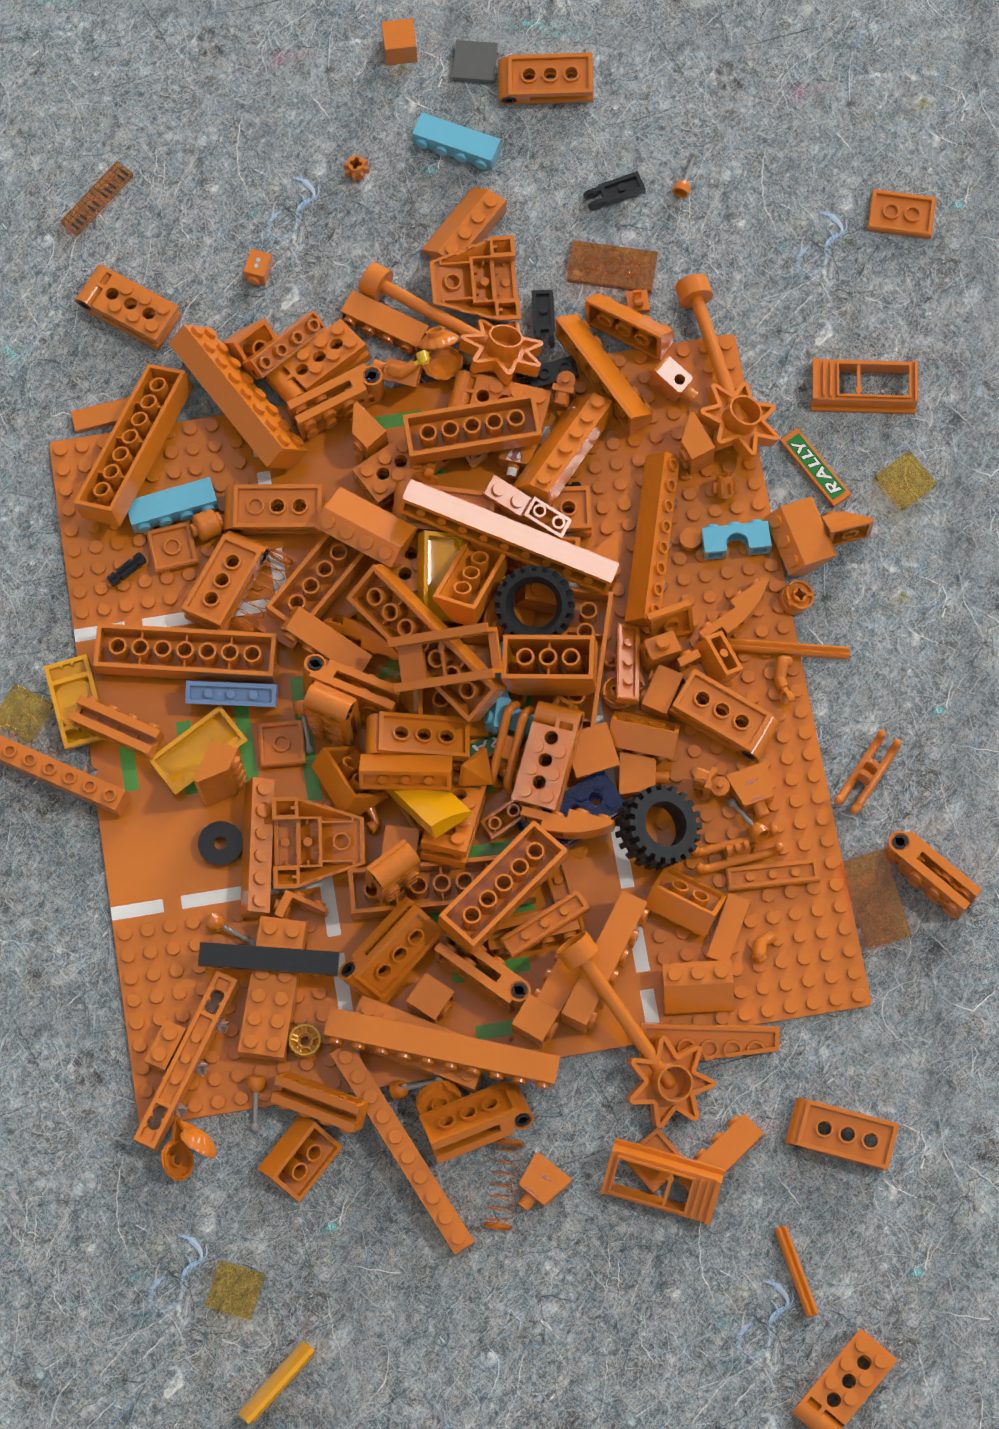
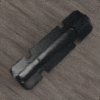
(126, 569)

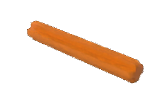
(796, 1271)

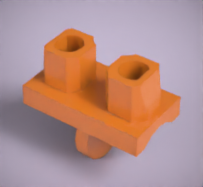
(564, 388)
(709, 782)

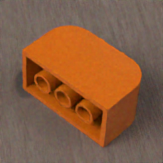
(549, 664)

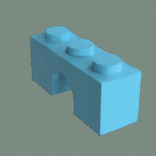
(752, 534)

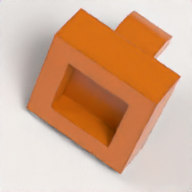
(638, 301)

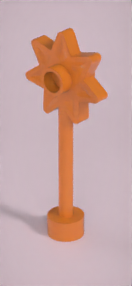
(493, 346)
(731, 413)
(665, 1076)

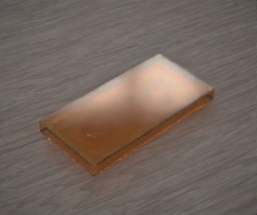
(612, 266)
(876, 899)

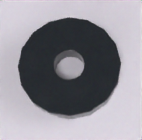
(216, 831)

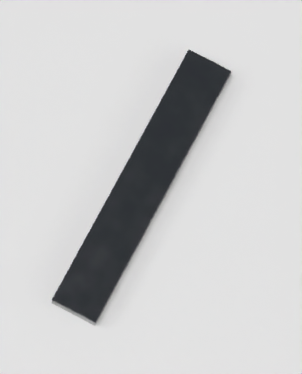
(268, 959)

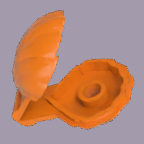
(444, 360)
(176, 1155)

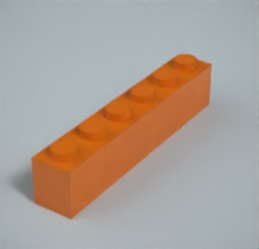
(257, 848)
(555, 992)

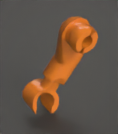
(779, 677)

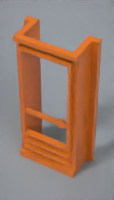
(826, 387)
(413, 661)
(703, 1190)

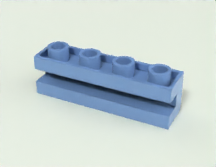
(231, 693)

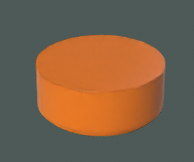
(690, 538)

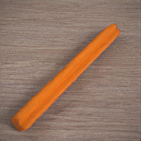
(789, 648)

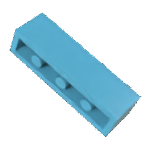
(456, 141)
(172, 505)

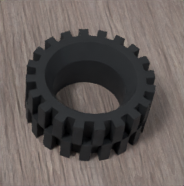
(534, 574)
(635, 834)

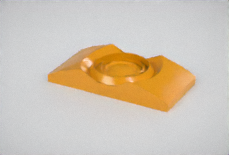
(66, 683)

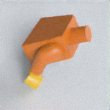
(404, 372)

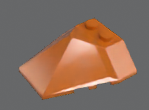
(478, 280)
(313, 841)

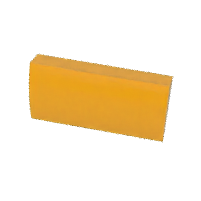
(434, 558)
(182, 757)
(432, 809)
(276, 1382)

